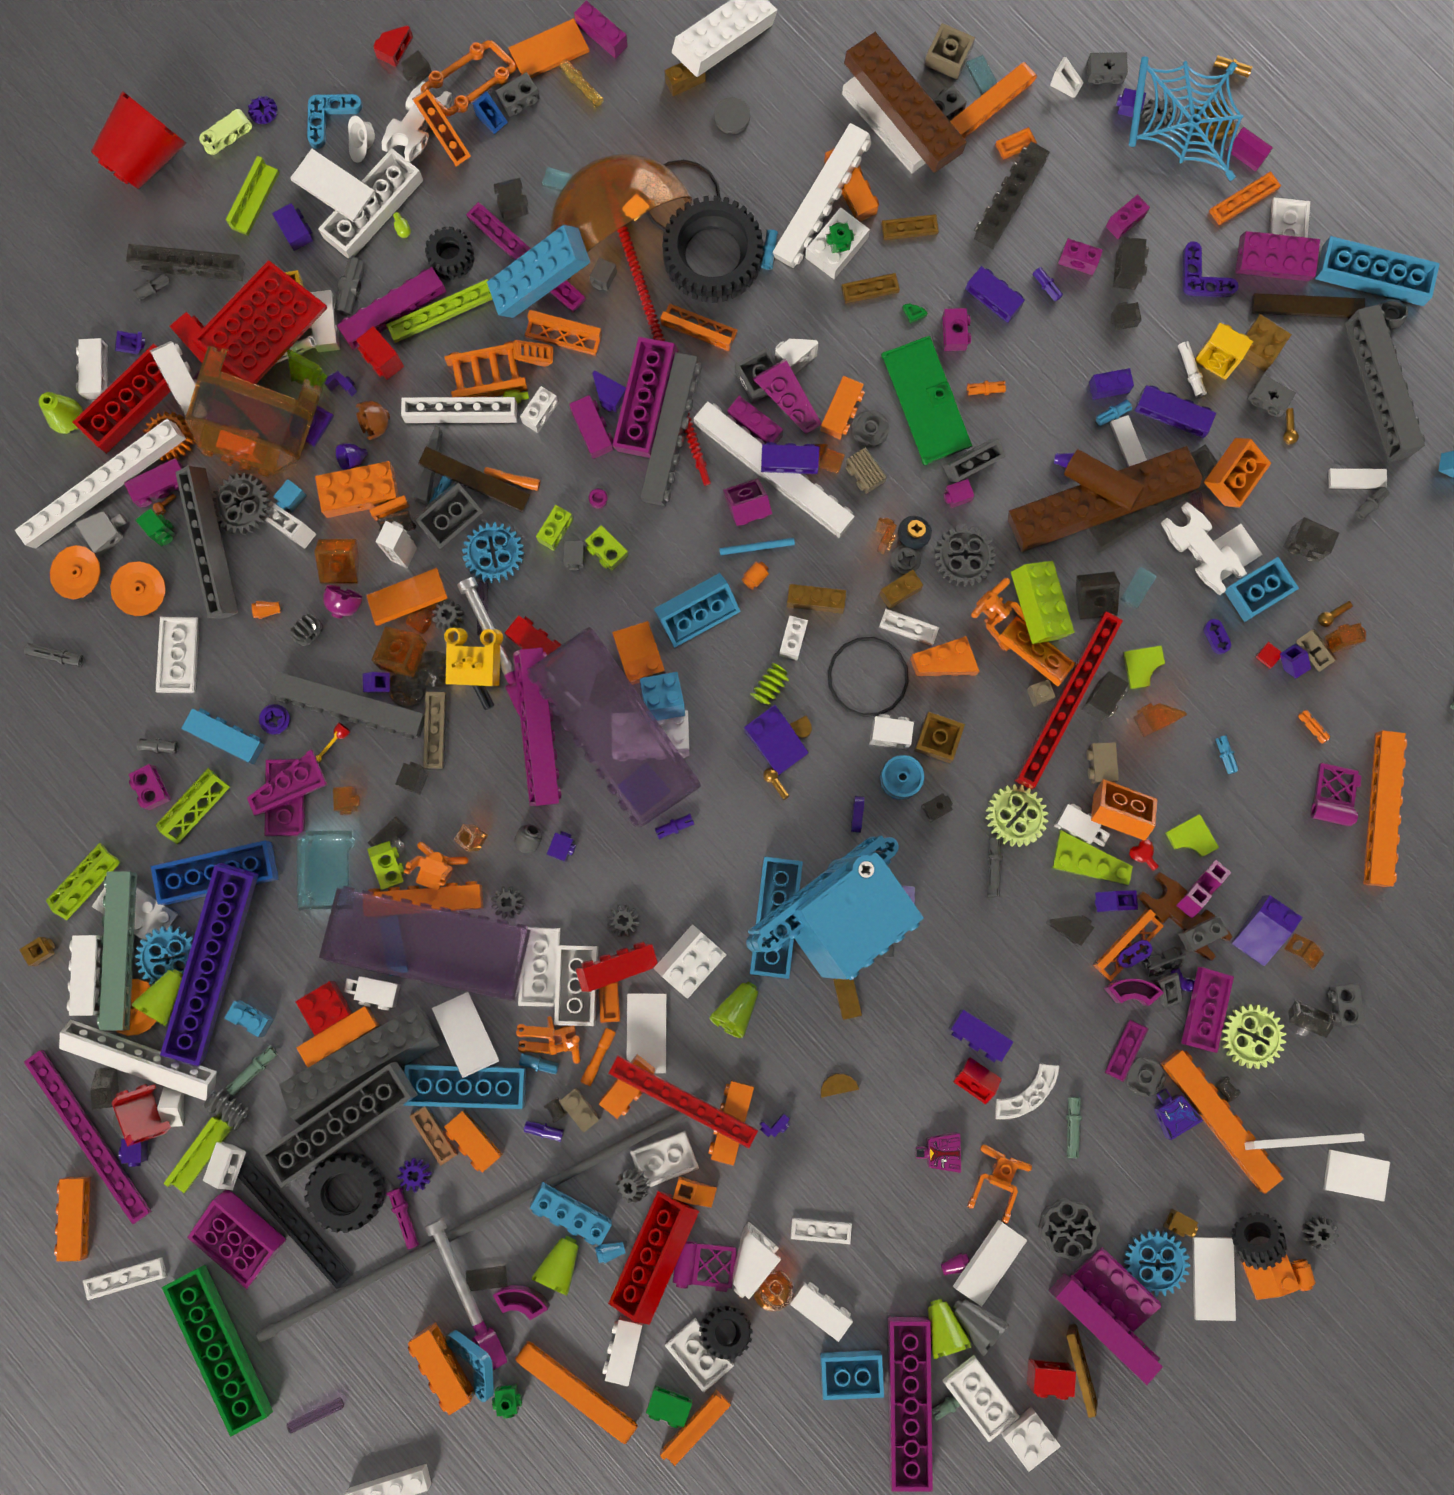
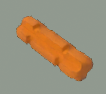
(1313, 725)

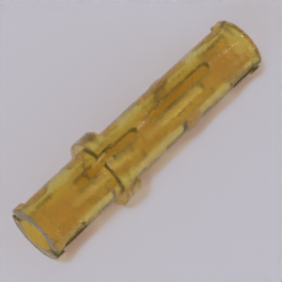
(575, 77)

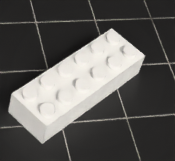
(722, 33)
(393, 183)

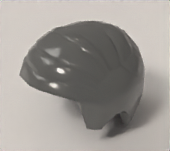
(1394, 312)

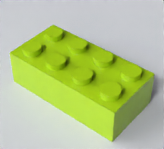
(1042, 602)

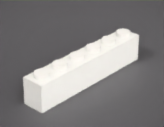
(881, 124)
(459, 410)

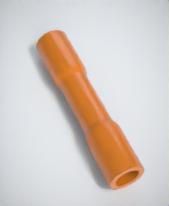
(525, 482)
(592, 1069)

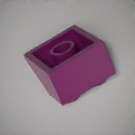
(747, 502)

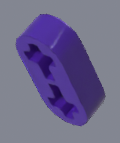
(1221, 635)
(857, 815)
(1136, 957)

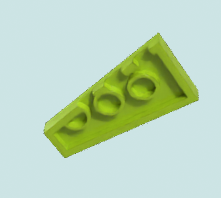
(1083, 859)

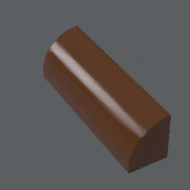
(1104, 480)

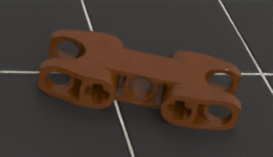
(1166, 908)

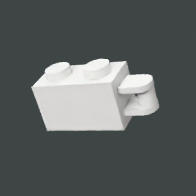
(1079, 825)
(374, 991)

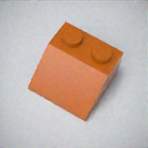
(1273, 1281)

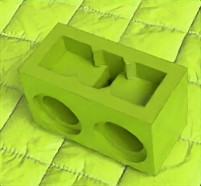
(554, 527)
(610, 545)
(385, 865)

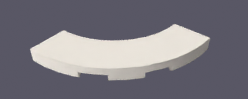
(1030, 1097)

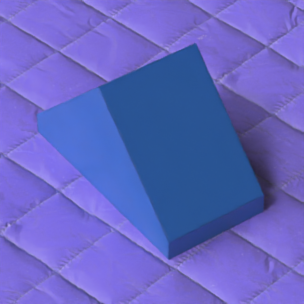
(489, 113)

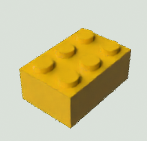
(1223, 350)

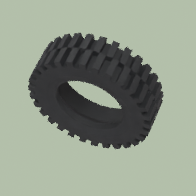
(712, 216)

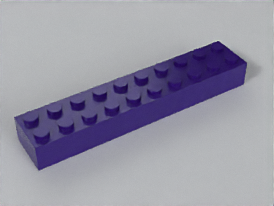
(209, 964)

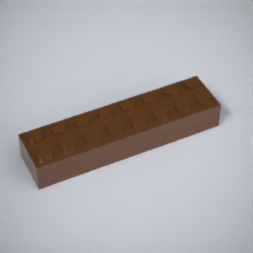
(904, 102)

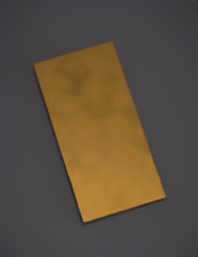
(1082, 1370)

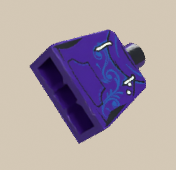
(1175, 1114)

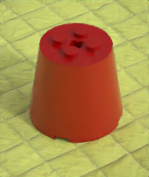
(134, 143)

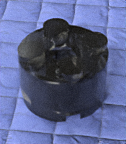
(510, 199)

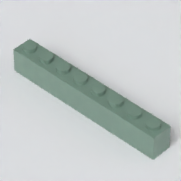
(117, 951)

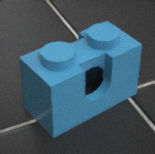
(256, 1025)

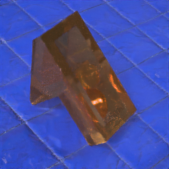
(830, 459)

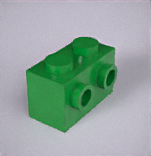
(156, 527)

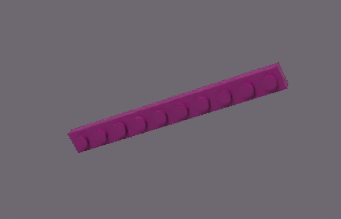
(87, 1137)

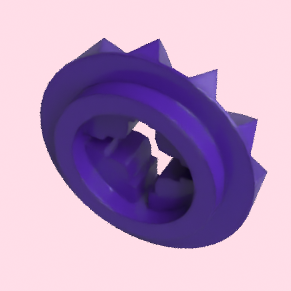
(269, 112)
(267, 715)

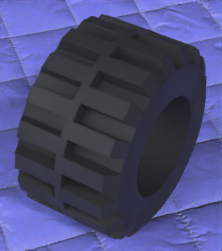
(445, 239)
(1264, 1254)
(741, 1338)

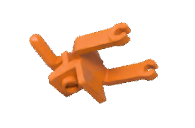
(996, 610)
(434, 868)
(565, 1035)
(1001, 1176)

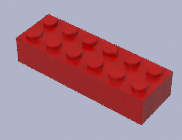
(124, 403)
(653, 1258)

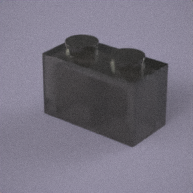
(412, 777)

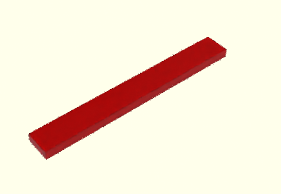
(683, 1101)

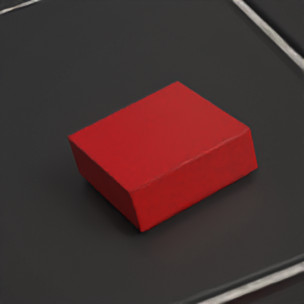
(1268, 655)

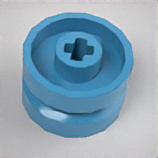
(897, 767)

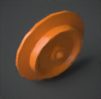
(75, 572)
(138, 588)
(138, 1021)

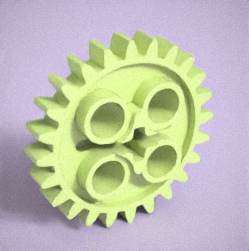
(1030, 827)
(1259, 1020)

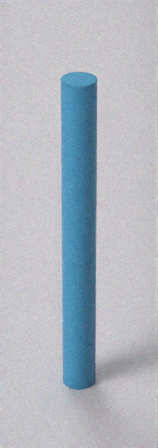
(756, 546)

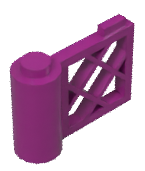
(1335, 810)
(688, 1266)

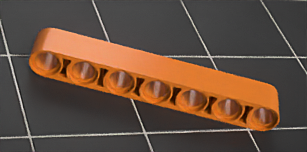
(994, 99)
(576, 1392)

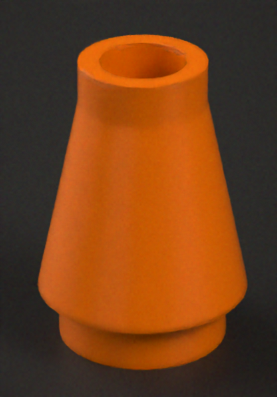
(264, 609)

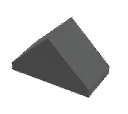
(1171, 987)

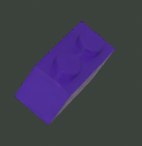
(292, 226)
(1111, 384)

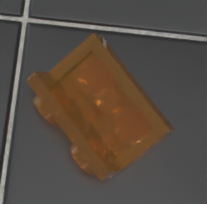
(887, 527)

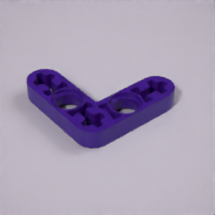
(1196, 277)

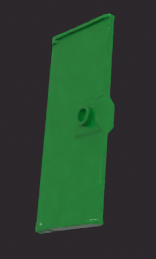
(926, 400)

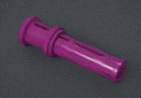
(400, 1208)

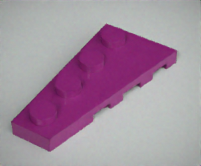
(786, 391)
(292, 783)

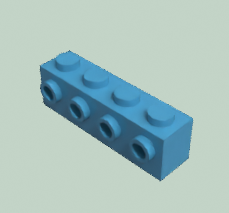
(571, 1214)

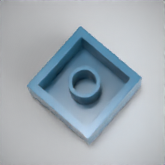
(663, 695)

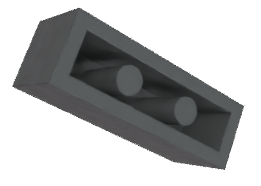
(974, 460)

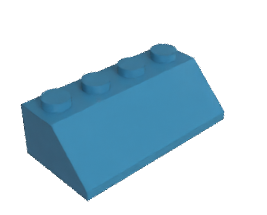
(697, 610)

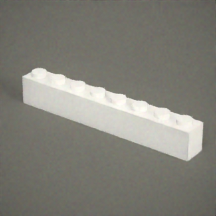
(822, 195)
(137, 1060)

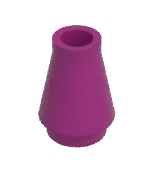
(955, 1264)

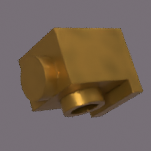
(32, 953)
(1181, 1224)

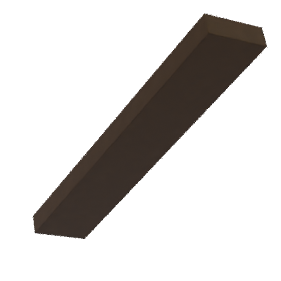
(1306, 305)
(473, 479)

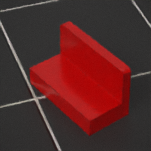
(978, 1080)

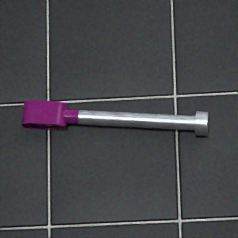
(469, 587)
(484, 1337)

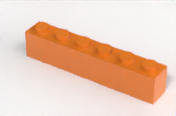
(452, 896)

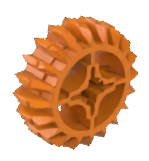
(180, 422)

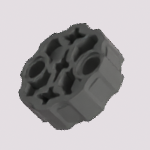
(1060, 1246)

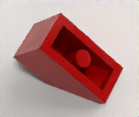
(393, 44)

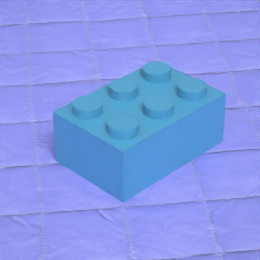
(1261, 589)
(852, 1375)

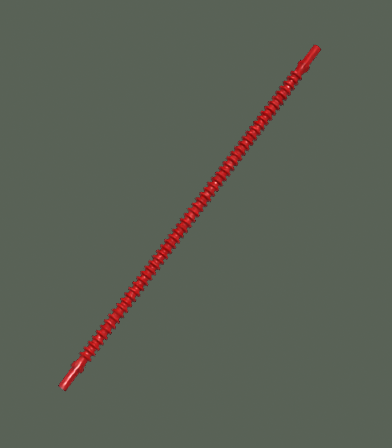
(651, 317)

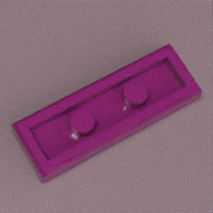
(1126, 1050)

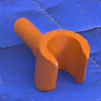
(159, 506)

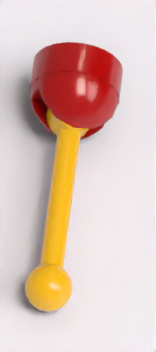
(340, 732)

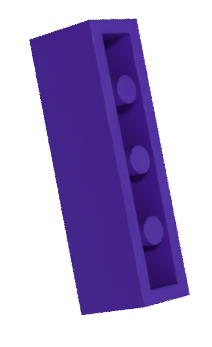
(1175, 411)

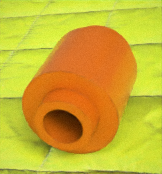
(755, 575)
(1303, 1274)

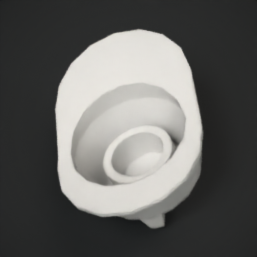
(360, 138)

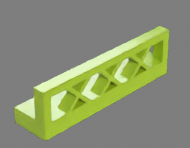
(252, 196)
(187, 801)
(83, 882)
(198, 1154)

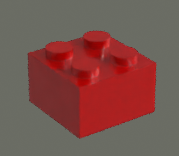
(379, 353)
(324, 1007)
(1051, 1379)

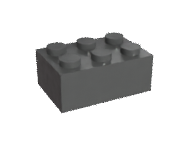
(447, 515)

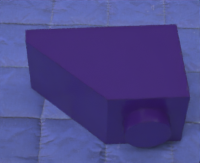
(609, 392)
(1116, 901)

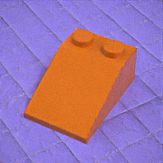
(638, 652)

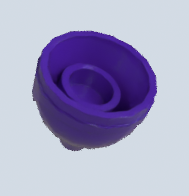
(350, 455)

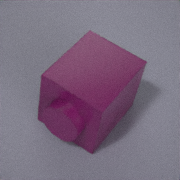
(958, 493)

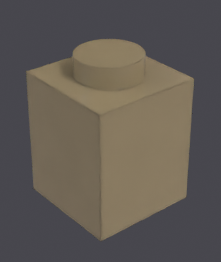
(1041, 693)

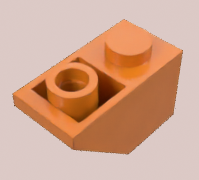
(694, 1192)

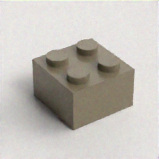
(949, 51)

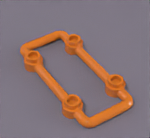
(476, 52)

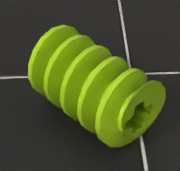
(770, 685)

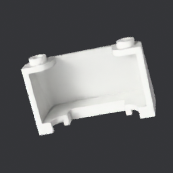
(753, 1261)

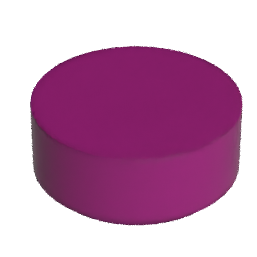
(598, 498)

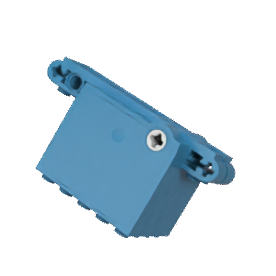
(844, 913)

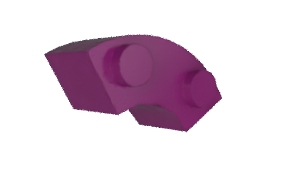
(1134, 989)
(521, 1299)

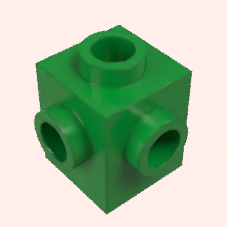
(839, 237)
(503, 1395)

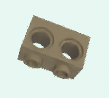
(1317, 650)

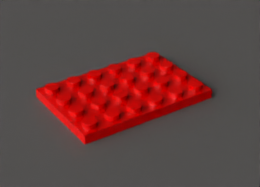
(261, 323)

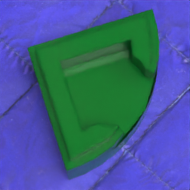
(914, 312)

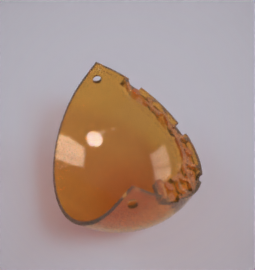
(612, 194)

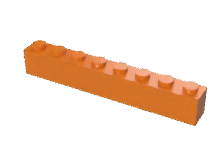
(1385, 809)
(1221, 1121)

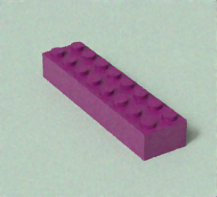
(536, 733)
(910, 1404)

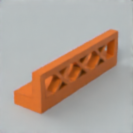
(563, 325)
(698, 331)
(1121, 943)
(695, 1428)

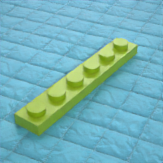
(439, 311)

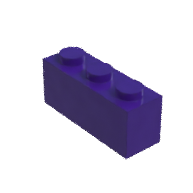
(995, 294)
(789, 458)
(980, 1036)

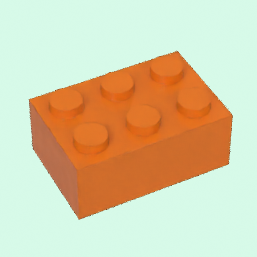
(1237, 472)
(1124, 809)

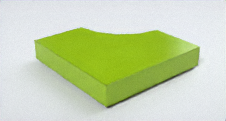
(1141, 664)
(1193, 835)

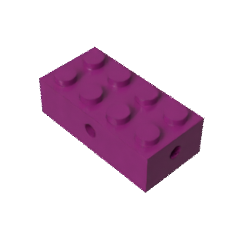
(1277, 256)

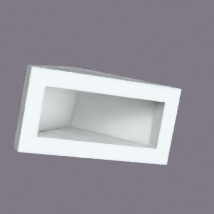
(1066, 79)
(171, 1107)

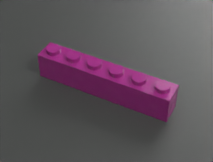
(395, 305)

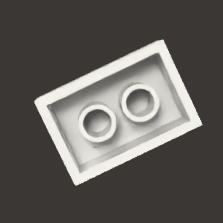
(820, 253)
(689, 961)

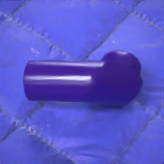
(1185, 983)

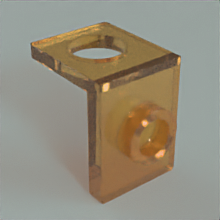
(1308, 952)

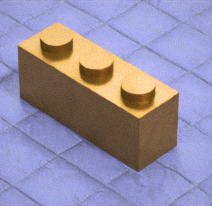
(816, 598)

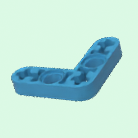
(325, 109)
(478, 1359)

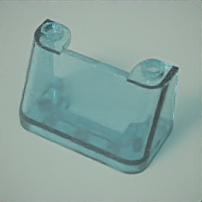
(322, 867)

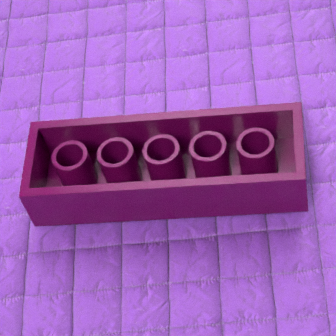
(644, 396)
(1109, 1331)

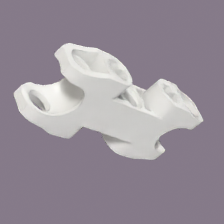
(411, 130)
(1212, 558)

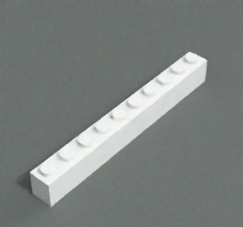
(100, 484)
(794, 486)

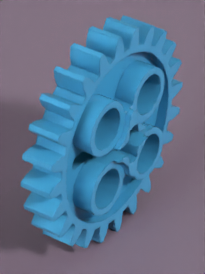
(509, 549)
(164, 941)
(1157, 1244)

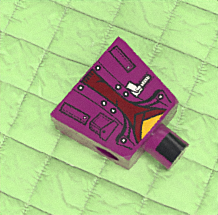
(942, 1152)

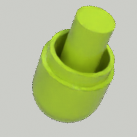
(401, 226)
(517, 394)

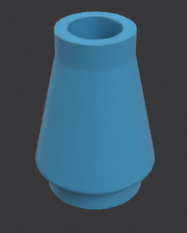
(609, 1251)

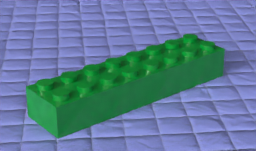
(217, 1350)

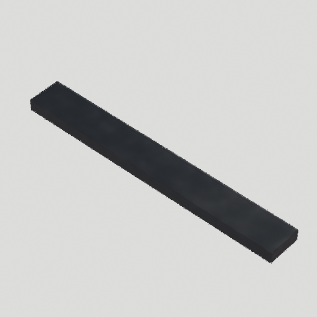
(293, 1223)

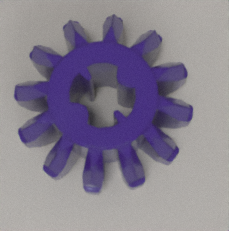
(414, 1182)

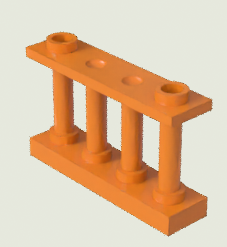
(498, 386)

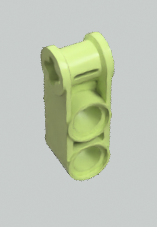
(225, 132)

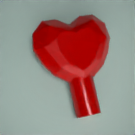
(1144, 853)

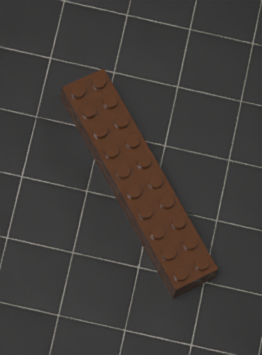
(1083, 508)

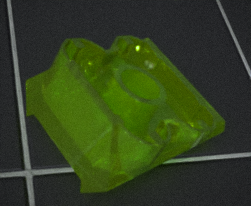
(304, 368)

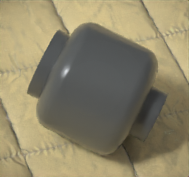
(528, 838)

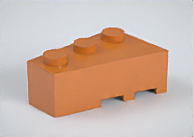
(949, 658)

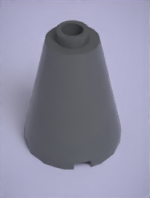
(980, 1325)

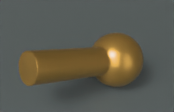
(1291, 435)
(1326, 619)
(771, 776)

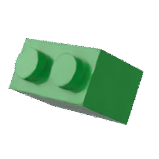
(668, 1407)

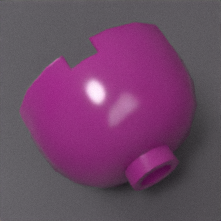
(341, 601)

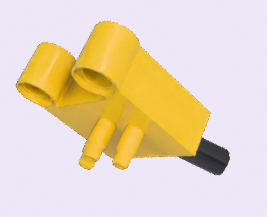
(474, 664)

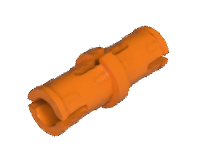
(986, 388)

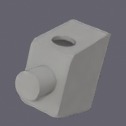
(101, 531)

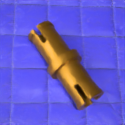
(1242, 69)

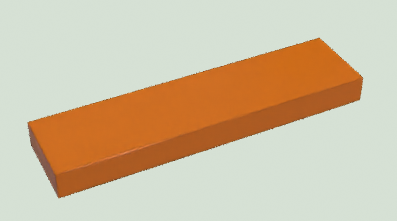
(1245, 198)

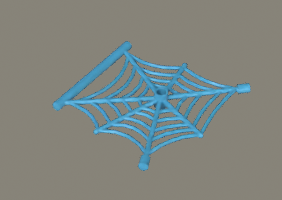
(1194, 119)

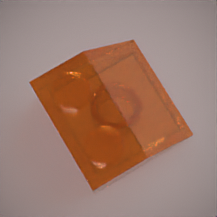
(337, 560)
(1156, 717)

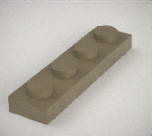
(434, 730)

